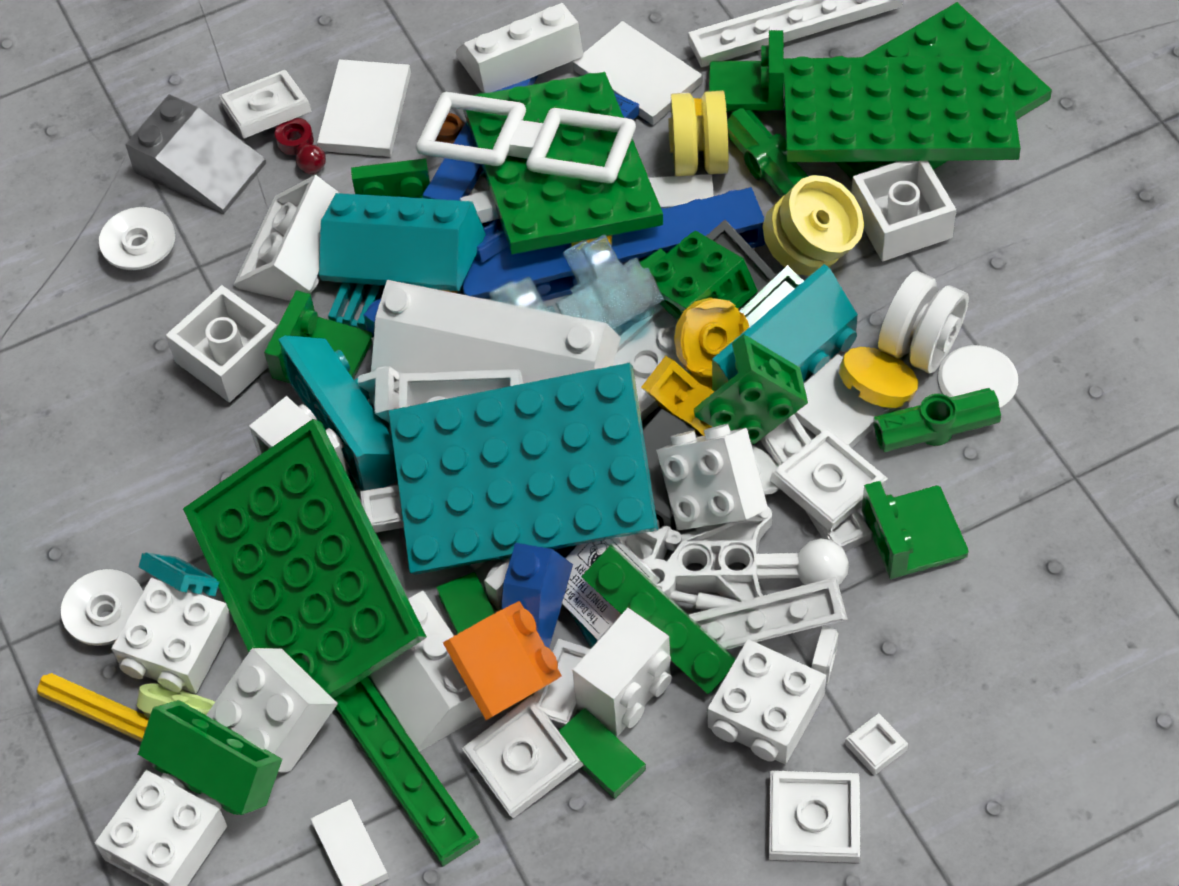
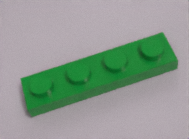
(689, 643)

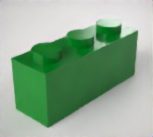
(209, 757)

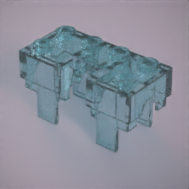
(603, 287)

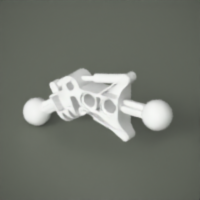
(725, 544)

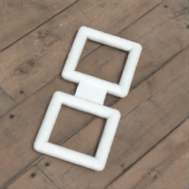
(526, 138)

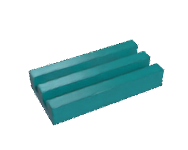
(342, 298)
(178, 573)

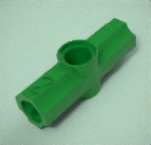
(763, 152)
(957, 416)

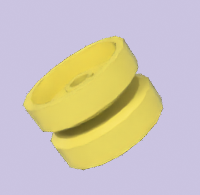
(699, 133)
(813, 225)

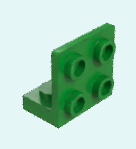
(753, 83)
(392, 179)
(702, 270)
(303, 321)
(760, 394)
(912, 529)

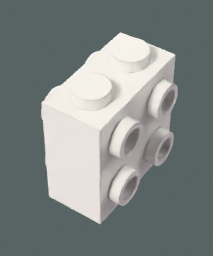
(711, 477)
(172, 636)
(766, 702)
(162, 831)

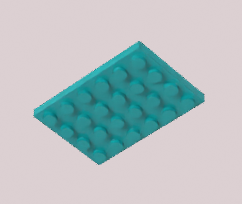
(522, 466)

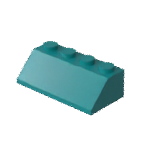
(399, 240)
(802, 327)
(343, 406)

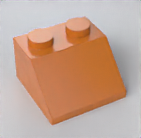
(503, 659)

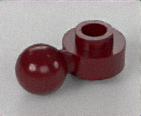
(297, 139)

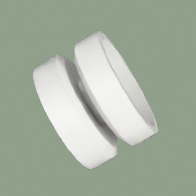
(923, 321)

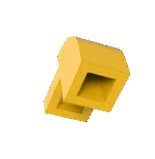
(677, 393)

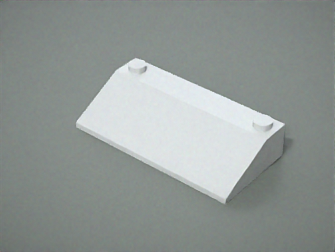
(450, 332)

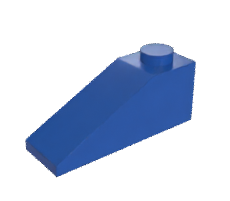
(539, 582)

